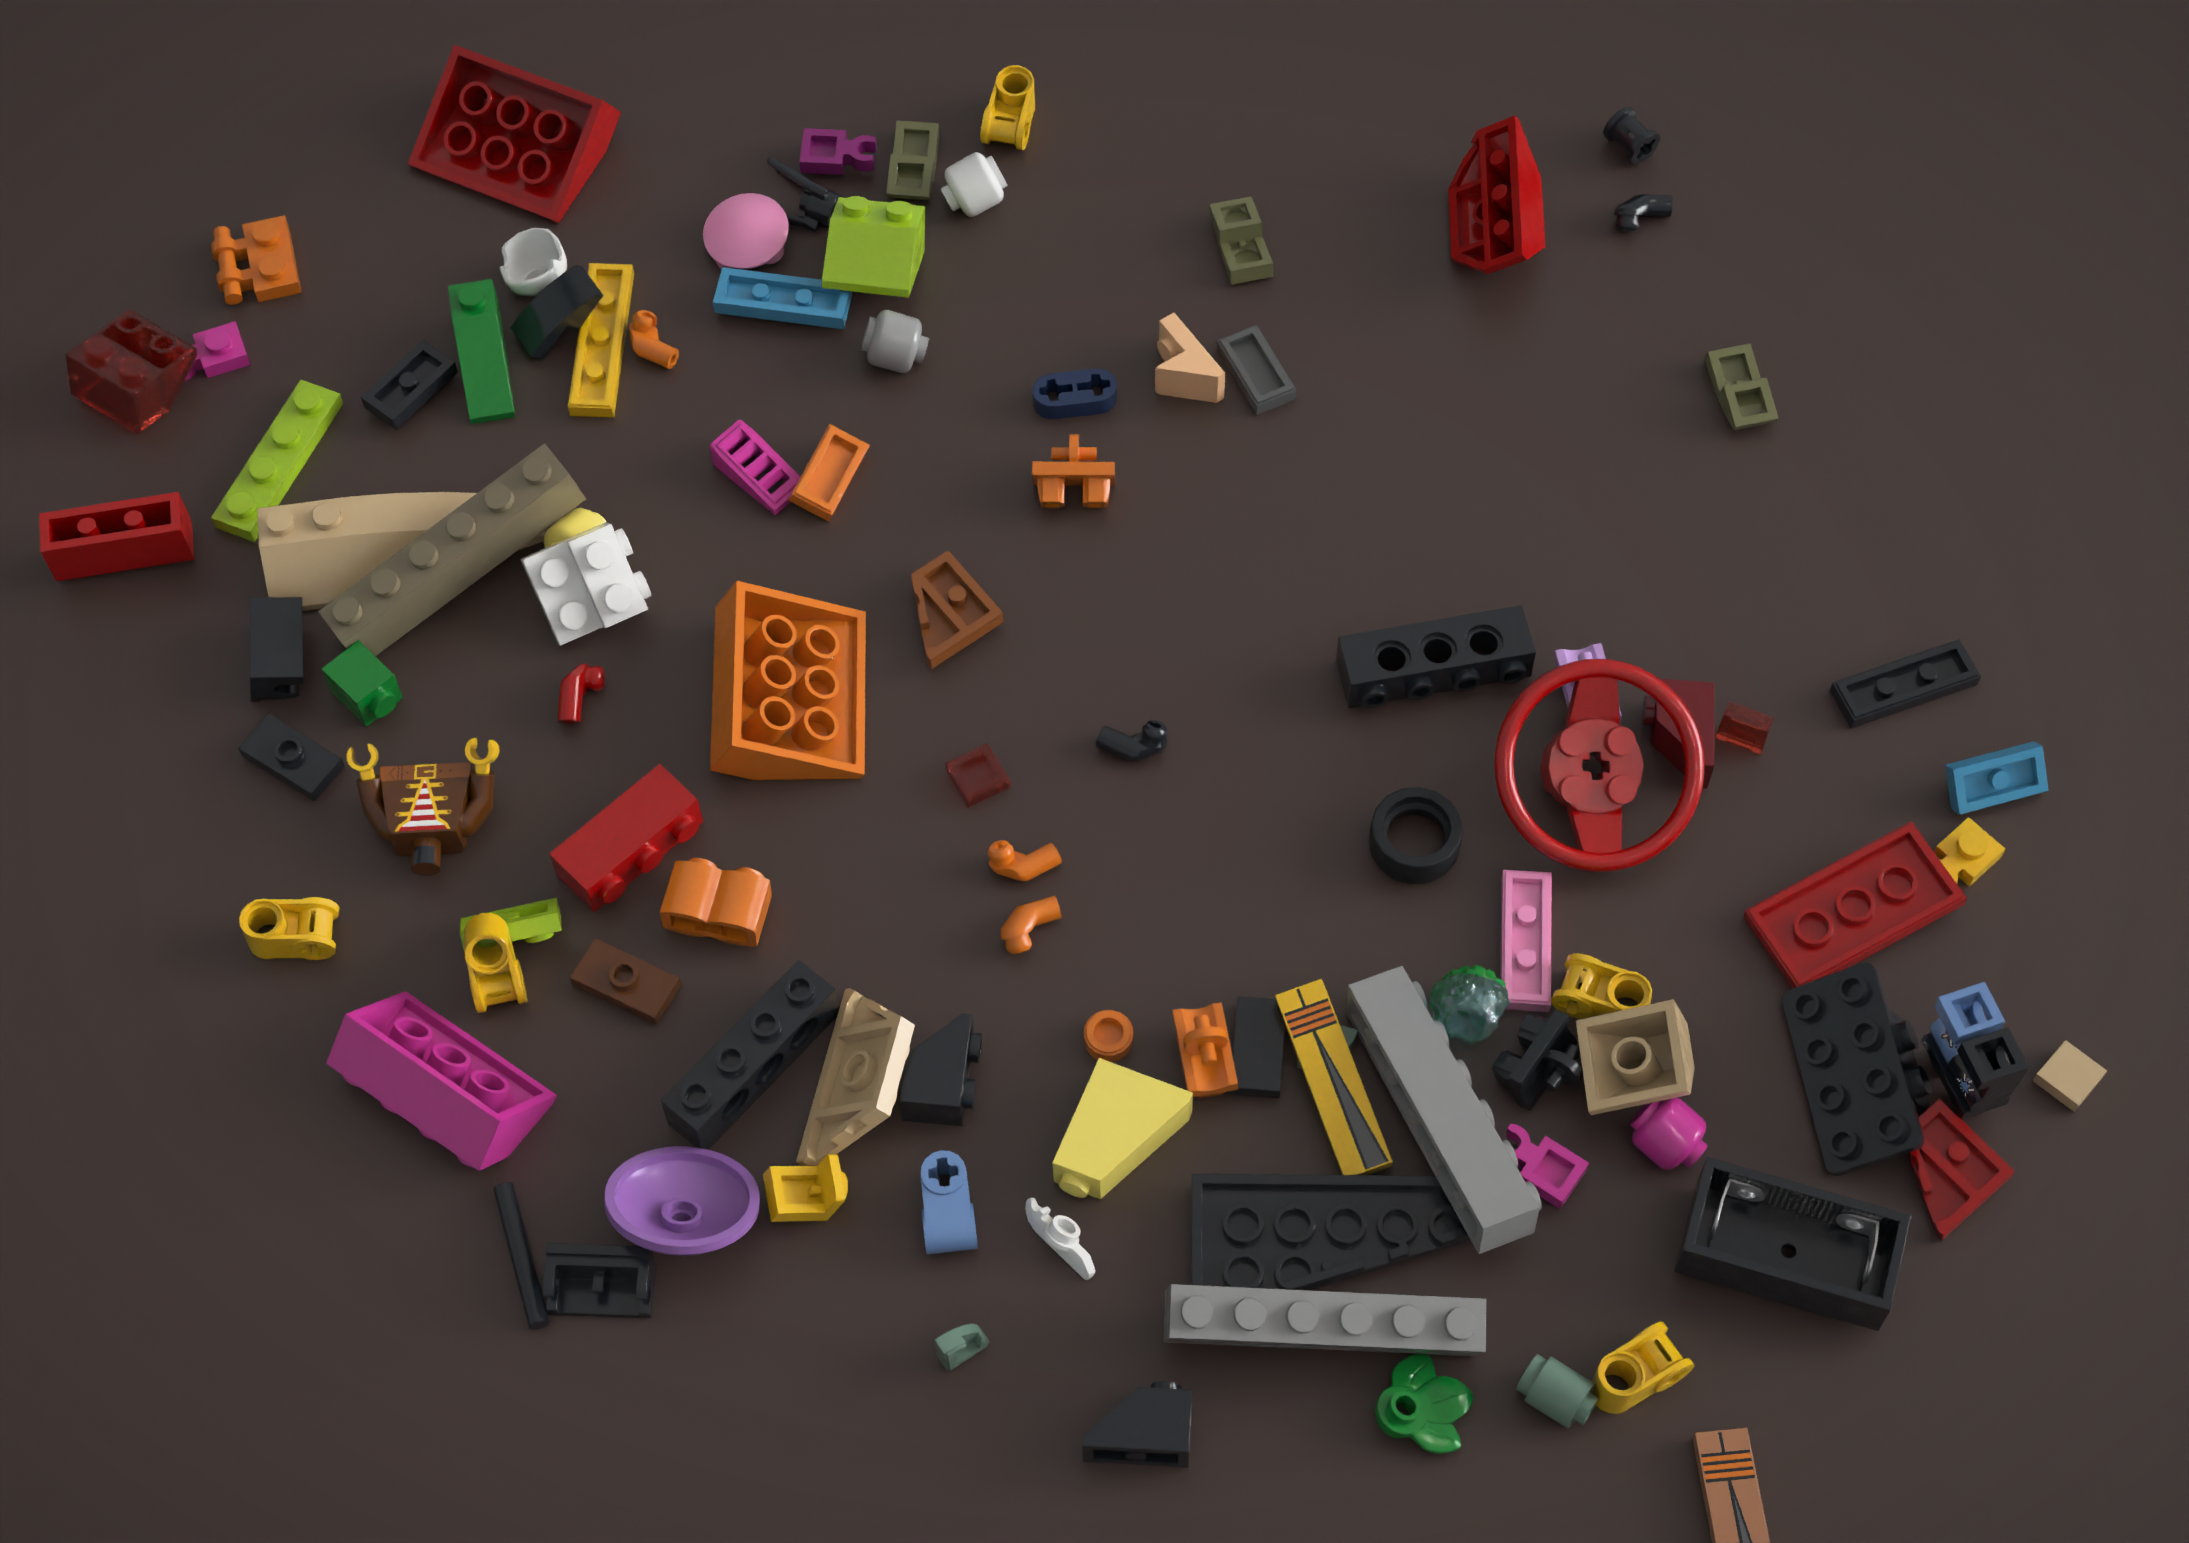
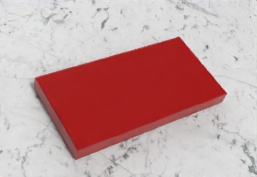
(1855, 907)

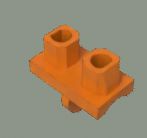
(1054, 476)
(1205, 1050)

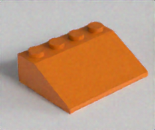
(787, 687)

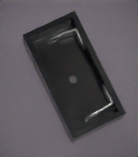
(1841, 1246)

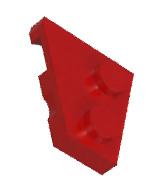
(1954, 1169)

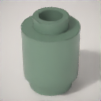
(1557, 1391)

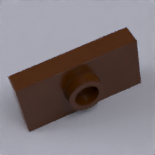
(625, 981)

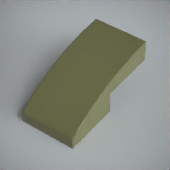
(913, 160)
(1241, 240)
(1739, 388)

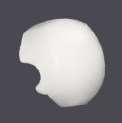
(532, 261)

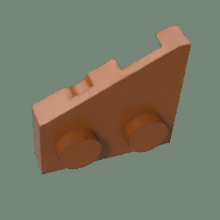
(951, 608)

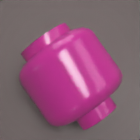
(1669, 1133)

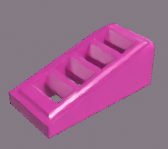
(735, 448)

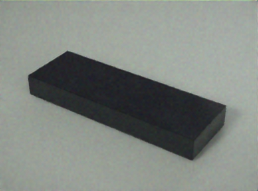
(1905, 683)

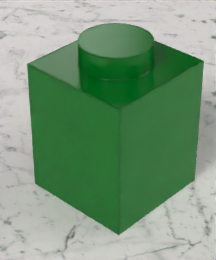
(362, 683)

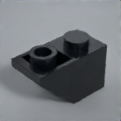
(937, 1075)

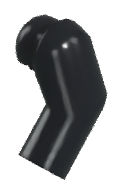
(1641, 205)

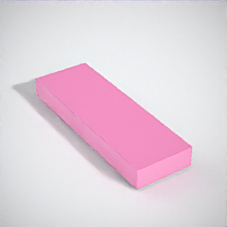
(1526, 939)

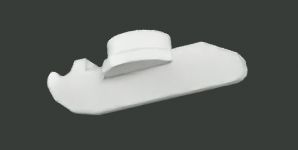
(1062, 1236)

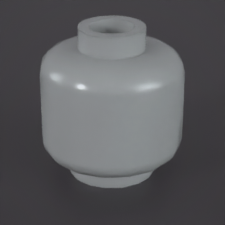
(894, 341)

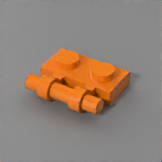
(270, 257)

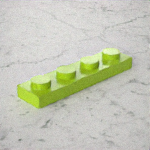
(277, 459)

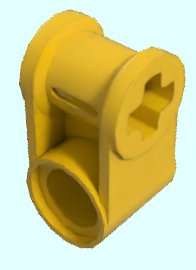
(1010, 108)
(295, 928)
(492, 971)
(1599, 989)
(1647, 1365)

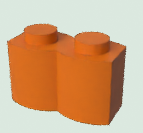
(716, 902)

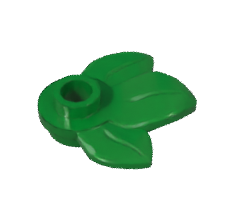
(1430, 1402)

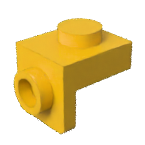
(805, 1191)

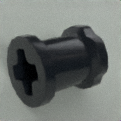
(1643, 136)

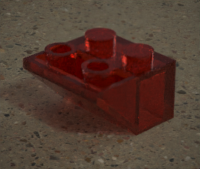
(130, 370)

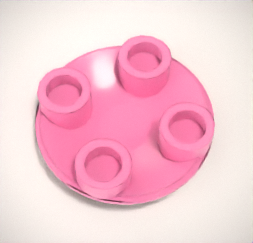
(746, 231)

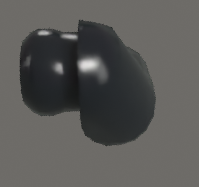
(1135, 747)

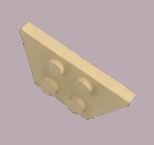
(857, 1077)

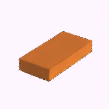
(829, 472)

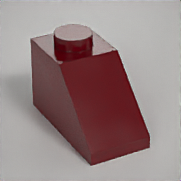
(1664, 736)

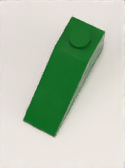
(481, 350)

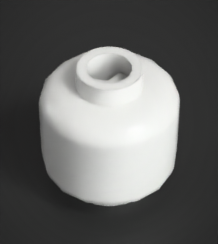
(974, 184)

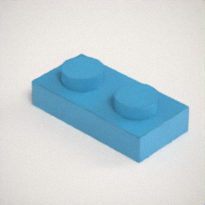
(1996, 777)

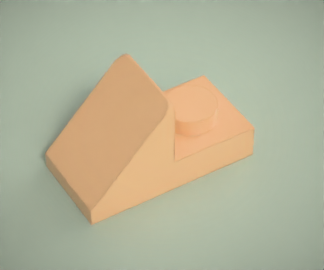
(1187, 367)

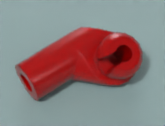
(573, 689)

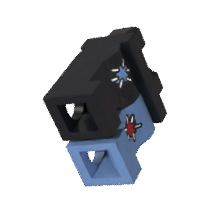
(1972, 1049)

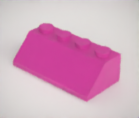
(439, 1079)

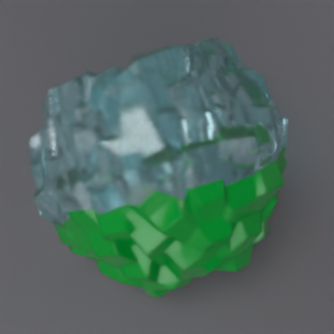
(1469, 1003)

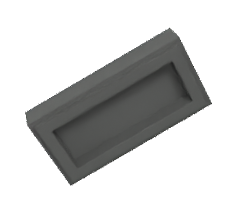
(1256, 369)

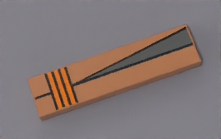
(1730, 1486)

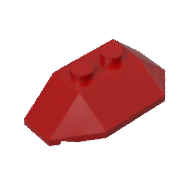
(1496, 201)

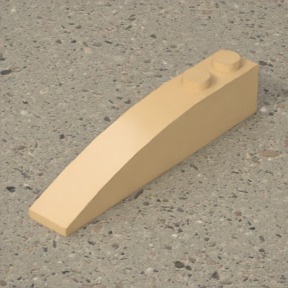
(333, 543)

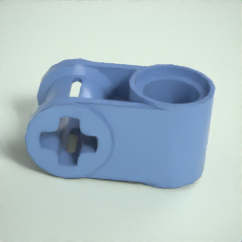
(947, 1210)

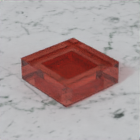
(1744, 727)
(977, 775)

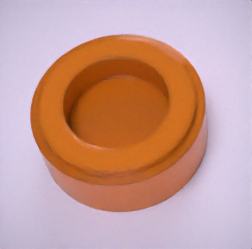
(1108, 1035)

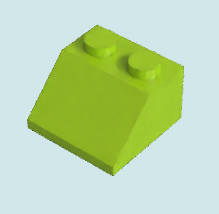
(874, 246)

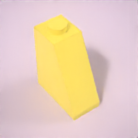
(1117, 1128)

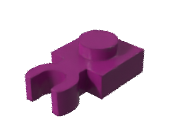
(830, 150)

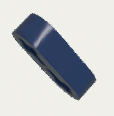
(1074, 393)

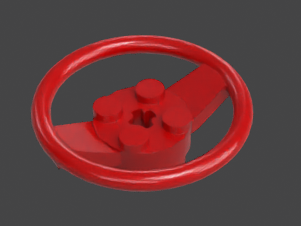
(1595, 729)

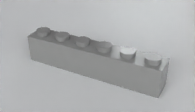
(1443, 1110)
(1325, 1320)

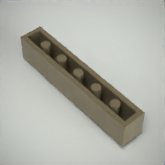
(454, 553)

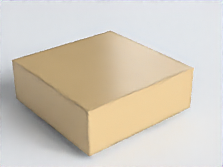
(2069, 1075)

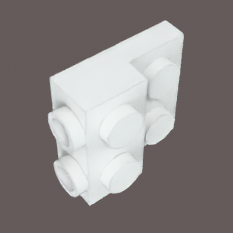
(587, 582)

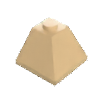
(1635, 1057)

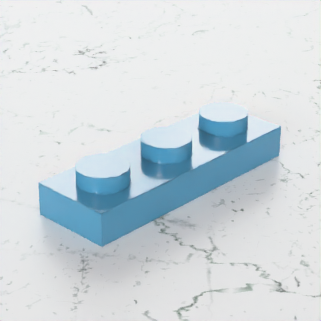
(780, 298)

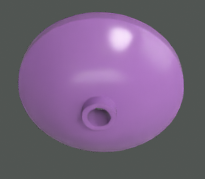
(681, 1200)

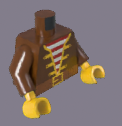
(428, 806)

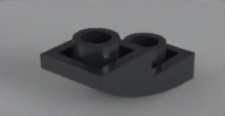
(559, 305)

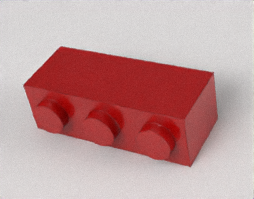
(116, 536)
(627, 838)

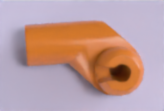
(646, 340)
(1020, 866)
(1024, 919)

